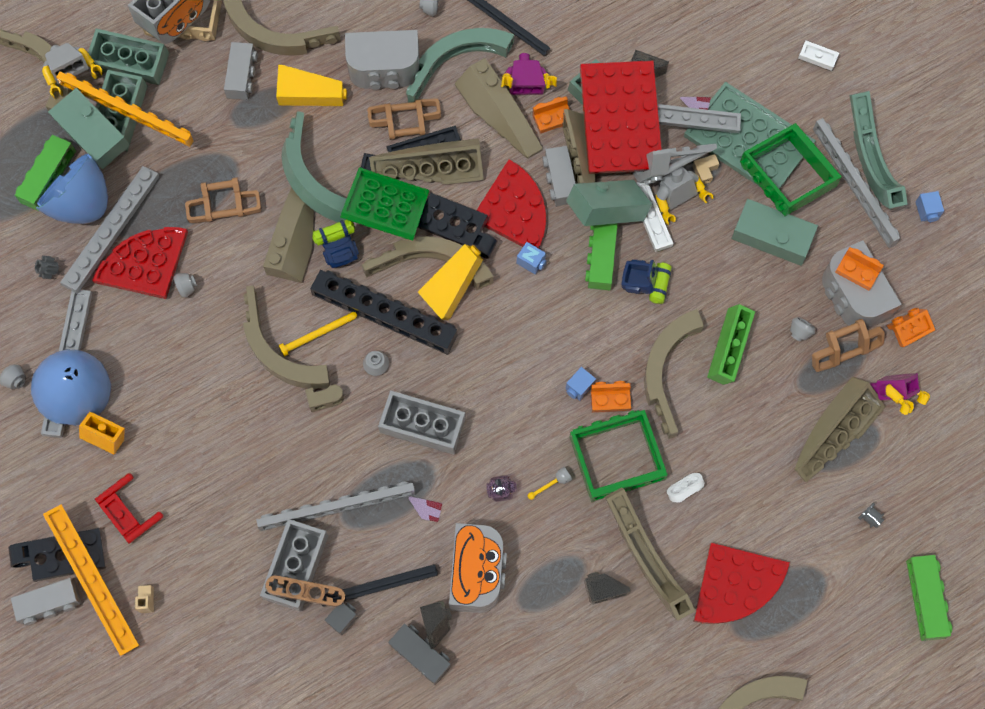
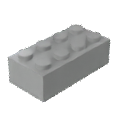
(422, 422)
(295, 559)

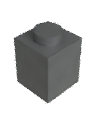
(342, 618)

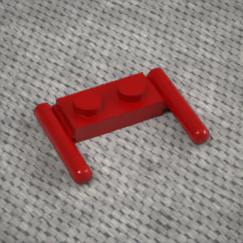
(120, 514)

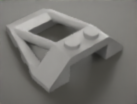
(661, 165)

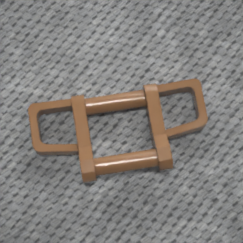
(418, 104)
(209, 215)
(833, 350)

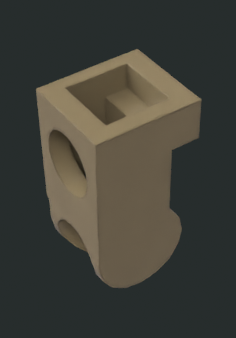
(324, 399)

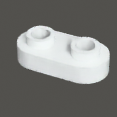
(685, 487)

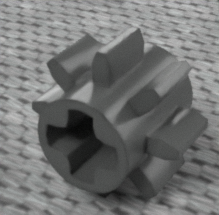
(46, 267)

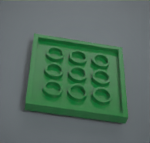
(385, 204)

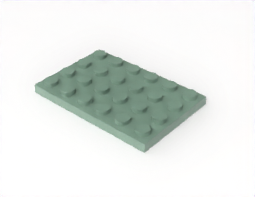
(755, 126)

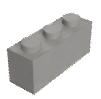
(240, 71)
(559, 174)
(46, 601)

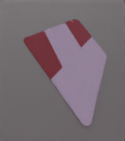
(697, 102)
(427, 509)

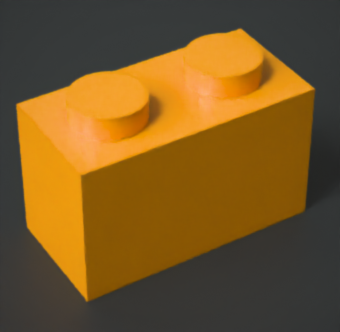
(101, 433)

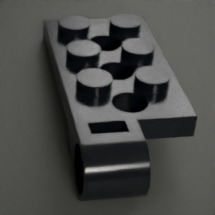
(458, 234)
(25, 554)

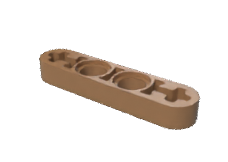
(305, 588)

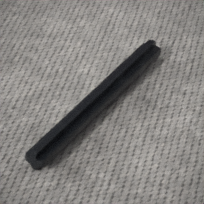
(511, 26)
(385, 583)

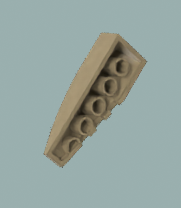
(495, 105)
(575, 139)
(437, 162)
(291, 241)
(840, 423)

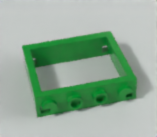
(808, 151)
(614, 423)

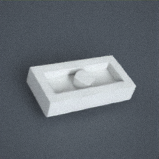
(818, 55)

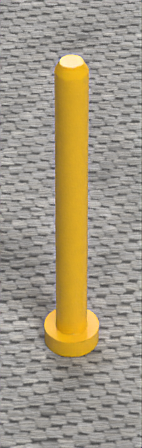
(317, 333)

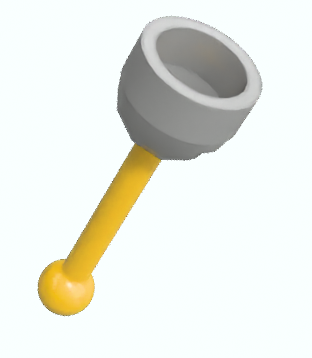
(562, 476)

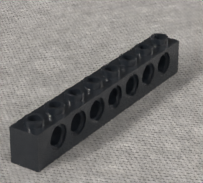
(441, 343)

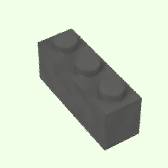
(419, 654)

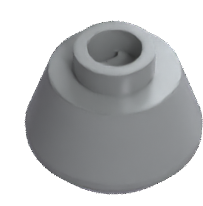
(429, 7)
(185, 284)
(801, 329)
(375, 363)
(12, 377)

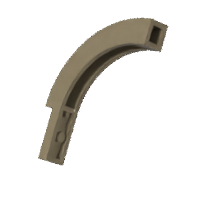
(274, 41)
(37, 47)
(424, 248)
(671, 336)
(289, 372)
(652, 567)
(771, 687)

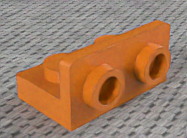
(550, 114)
(859, 268)
(911, 326)
(610, 397)

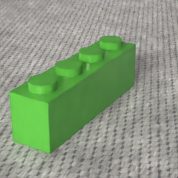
(45, 170)
(601, 257)
(731, 344)
(928, 598)

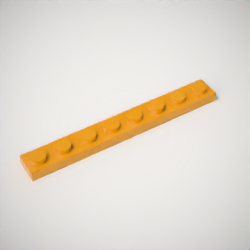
(132, 111)
(91, 580)

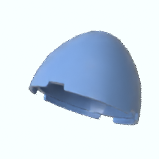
(78, 195)
(66, 399)

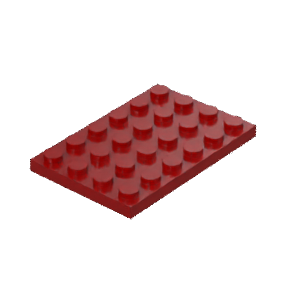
(619, 115)

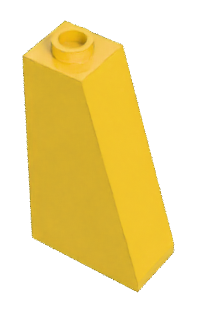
(308, 89)
(451, 281)

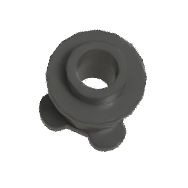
(872, 516)

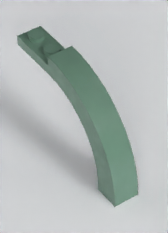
(457, 43)
(879, 178)
(302, 182)

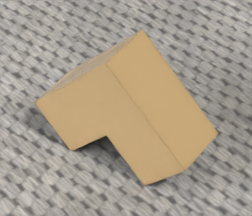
(703, 167)
(145, 600)

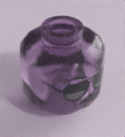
(501, 488)

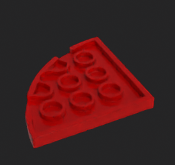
(515, 207)
(144, 262)
(736, 584)

